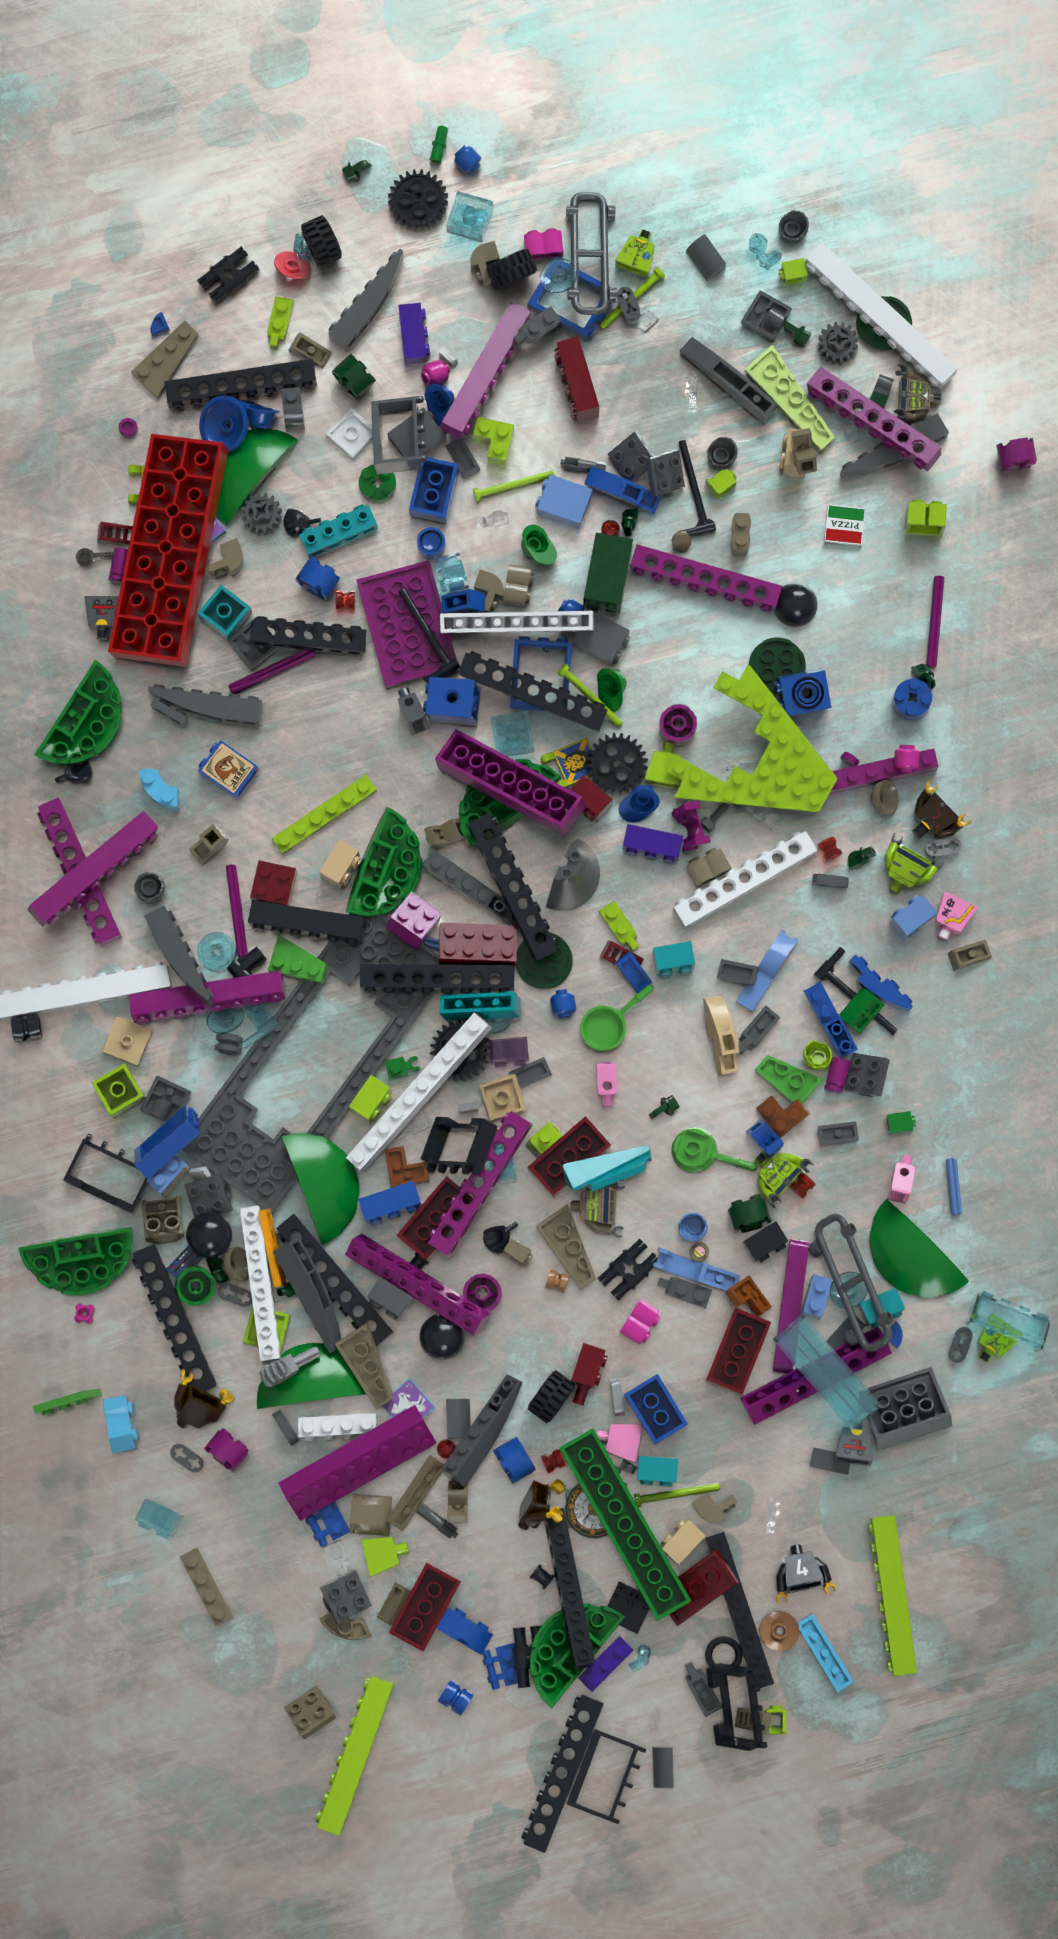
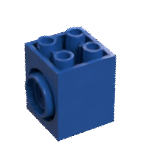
(444, 692)
(790, 692)

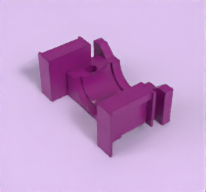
(688, 816)

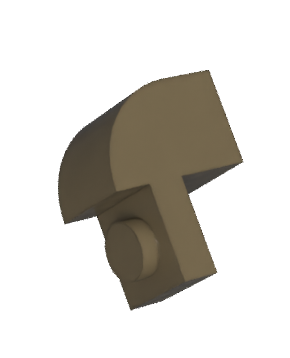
(481, 258)
(803, 451)
(233, 559)
(492, 587)
(444, 834)
(210, 842)
(457, 1503)
(710, 1511)

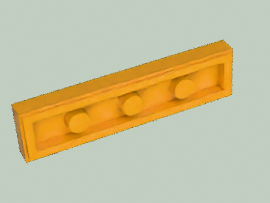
(271, 1244)

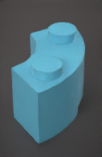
(159, 791)
(119, 1423)

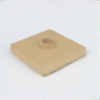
(127, 1041)
(502, 1097)

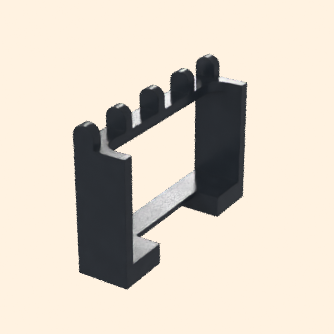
(478, 1152)
(131, 1208)
(724, 1731)
(584, 1769)

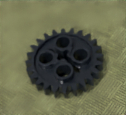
(429, 186)
(624, 748)
(468, 1066)

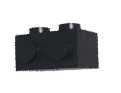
(765, 1242)

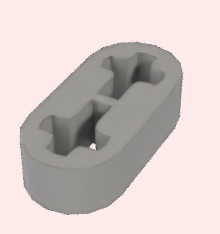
(944, 852)
(617, 1396)

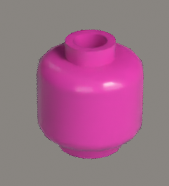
(435, 373)
(906, 758)

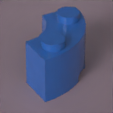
(465, 1631)

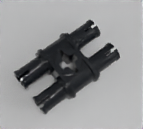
(228, 265)
(629, 1280)
(521, 1652)

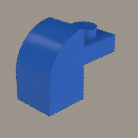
(765, 1138)

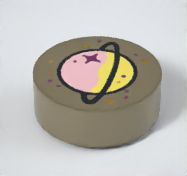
(699, 1251)

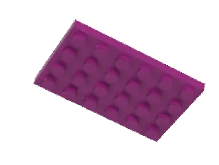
(397, 637)

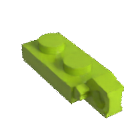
(279, 320)
(619, 925)

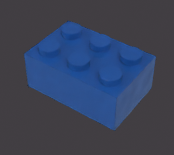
(434, 490)
(390, 1203)
(655, 1409)

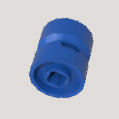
(455, 1697)

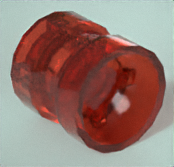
(610, 527)
(345, 600)
(830, 849)
(802, 1185)
(445, 1448)
(553, 1460)

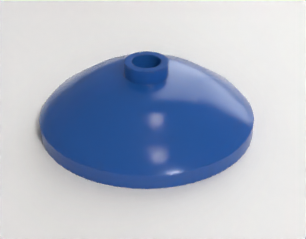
(216, 421)

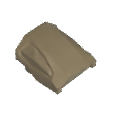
(162, 1220)
(370, 1514)

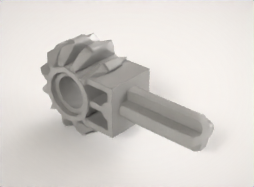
(286, 1367)

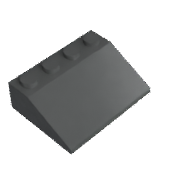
(908, 1409)

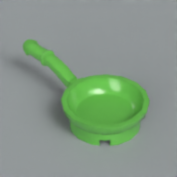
(605, 1026)
(697, 1150)

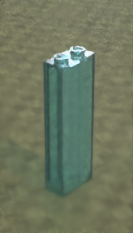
(826, 1372)

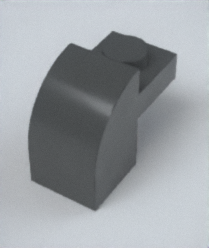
(292, 409)

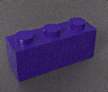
(413, 333)
(652, 843)
(605, 1664)

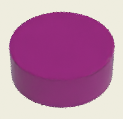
(128, 427)
(849, 759)

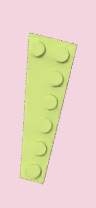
(780, 385)

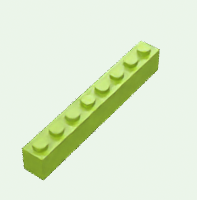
(893, 1595)
(354, 1758)

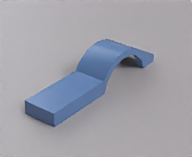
(767, 970)
(695, 1270)

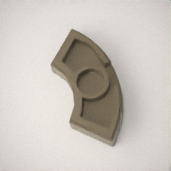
(346, 1629)

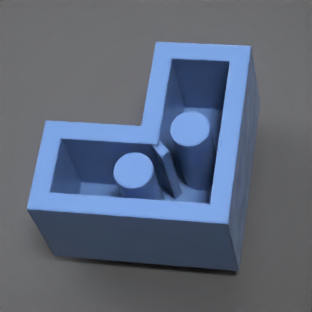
(909, 920)

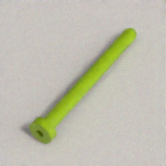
(658, 274)
(510, 485)
(564, 671)
(675, 1493)

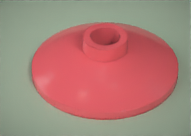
(291, 265)

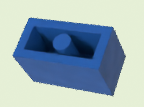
(463, 602)

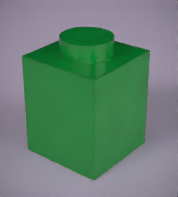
(900, 1123)

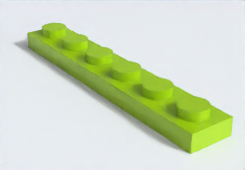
(324, 814)

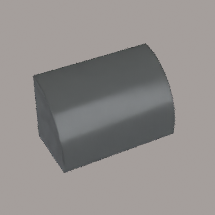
(706, 257)
(458, 1418)
(662, 1767)

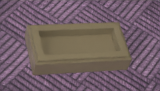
(393, 1604)

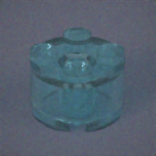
(452, 573)
(218, 941)

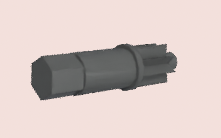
(580, 464)
(437, 1521)

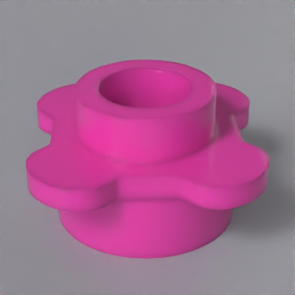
(82, 1308)

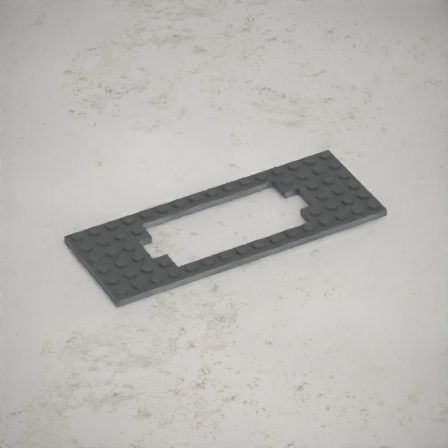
(242, 1151)

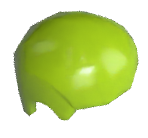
(817, 1055)

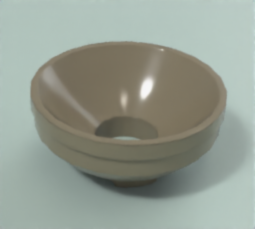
(885, 797)
(236, 1264)

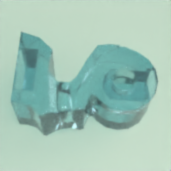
(758, 245)

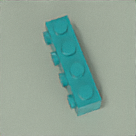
(338, 531)
(486, 1005)

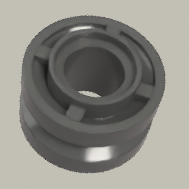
(228, 1044)

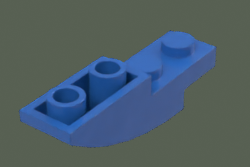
(622, 489)
(886, 991)
(830, 1020)

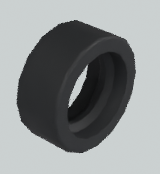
(719, 1640)

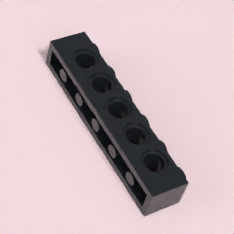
(260, 637)

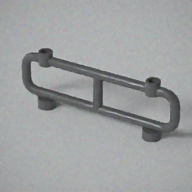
(607, 212)
(820, 1247)

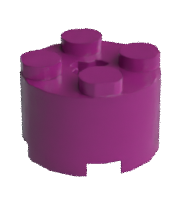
(1016, 453)
(687, 719)
(491, 1286)
(226, 1450)

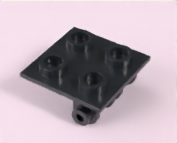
(631, 1605)

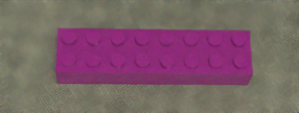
(510, 782)
(357, 1463)

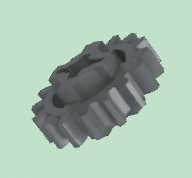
(845, 341)
(255, 508)

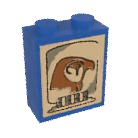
(227, 769)

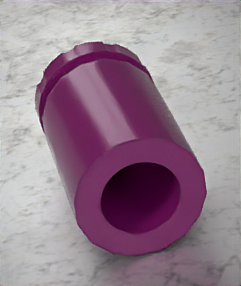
(117, 565)
(837, 1075)

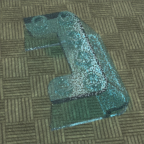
(1009, 1320)

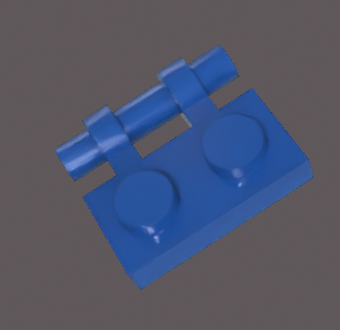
(333, 1521)
(505, 1657)

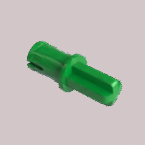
(439, 144)

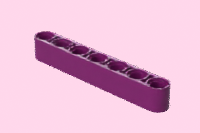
(791, 1297)

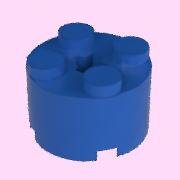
(317, 578)
(914, 689)
(514, 1460)

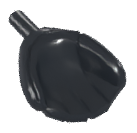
(296, 521)
(76, 772)
(497, 1237)

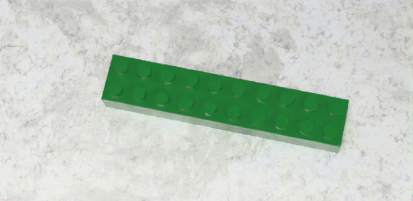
(625, 1525)

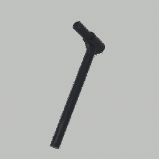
(704, 525)
(448, 664)
(826, 972)

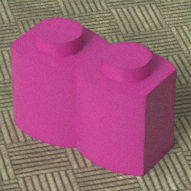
(544, 244)
(640, 1321)

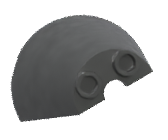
(575, 881)

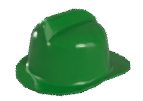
(537, 544)
(611, 688)

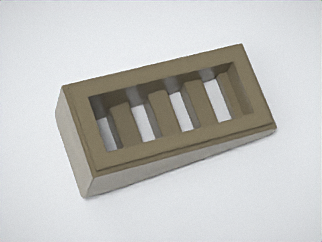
(765, 1719)

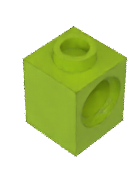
(793, 271)

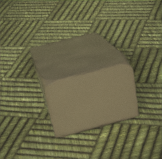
(309, 349)
(969, 955)

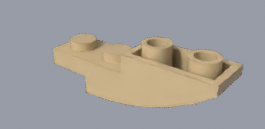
(723, 1034)

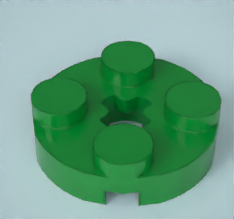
(370, 491)

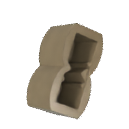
(740, 530)
(516, 586)
(708, 867)
(517, 1253)

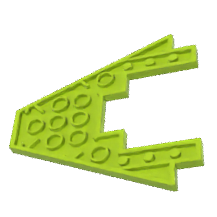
(788, 773)

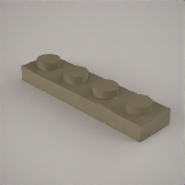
(415, 1493)
(206, 1587)

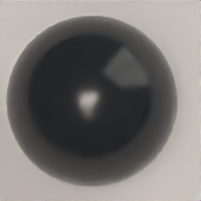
(796, 604)
(209, 1235)
(441, 1338)

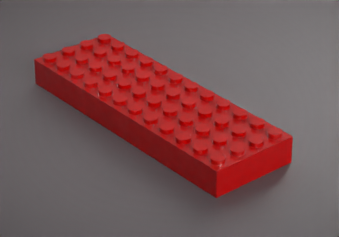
(168, 550)

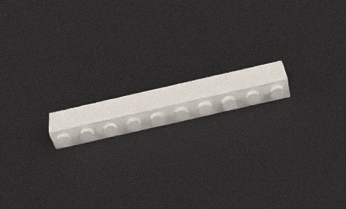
(880, 316)
(83, 991)
(419, 1092)

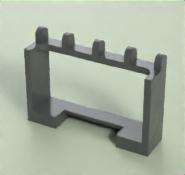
(393, 406)

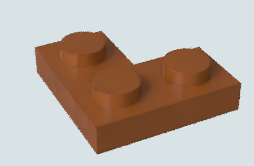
(782, 1120)
(402, 1173)
(748, 1292)

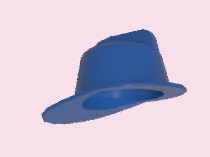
(439, 401)
(259, 415)
(639, 804)

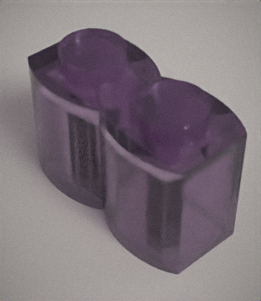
(509, 1051)

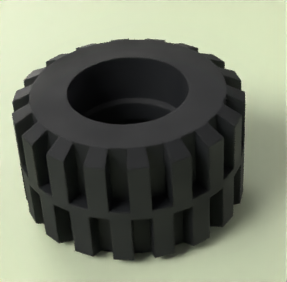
(321, 241)
(511, 269)
(551, 1396)

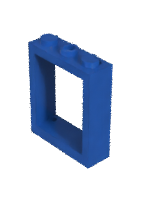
(534, 306)
(525, 641)
(167, 1141)

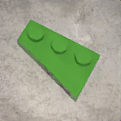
(296, 962)
(787, 1079)
(64, 1402)

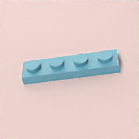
(825, 1653)

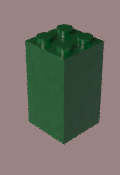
(607, 573)

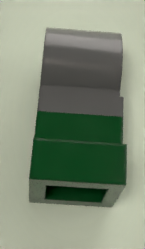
(882, 390)

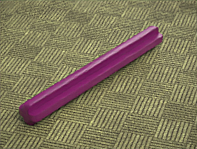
(935, 621)
(271, 670)
(236, 909)

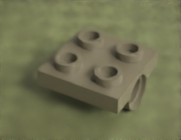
(310, 1712)

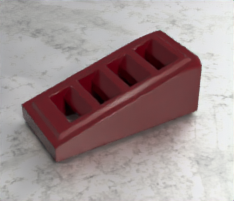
(109, 540)
(604, 955)

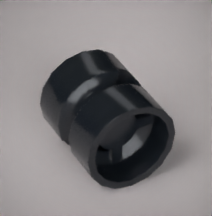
(26, 1028)

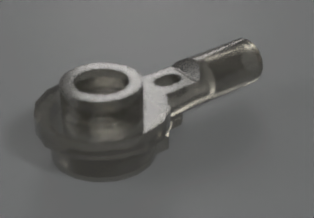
(86, 556)

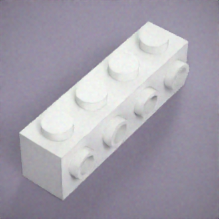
(337, 1425)

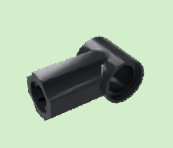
(247, 964)

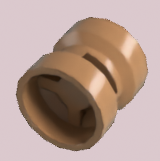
(557, 1281)

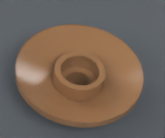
(769, 1633)

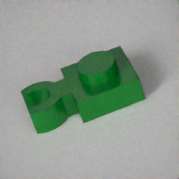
(398, 1067)

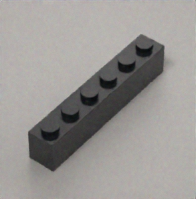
(306, 922)

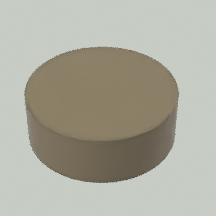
(681, 540)

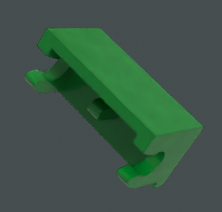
(861, 1010)

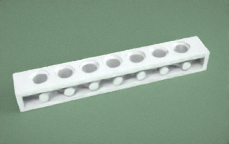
(517, 622)
(800, 840)
(260, 1286)

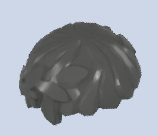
(794, 225)
(722, 452)
(149, 887)

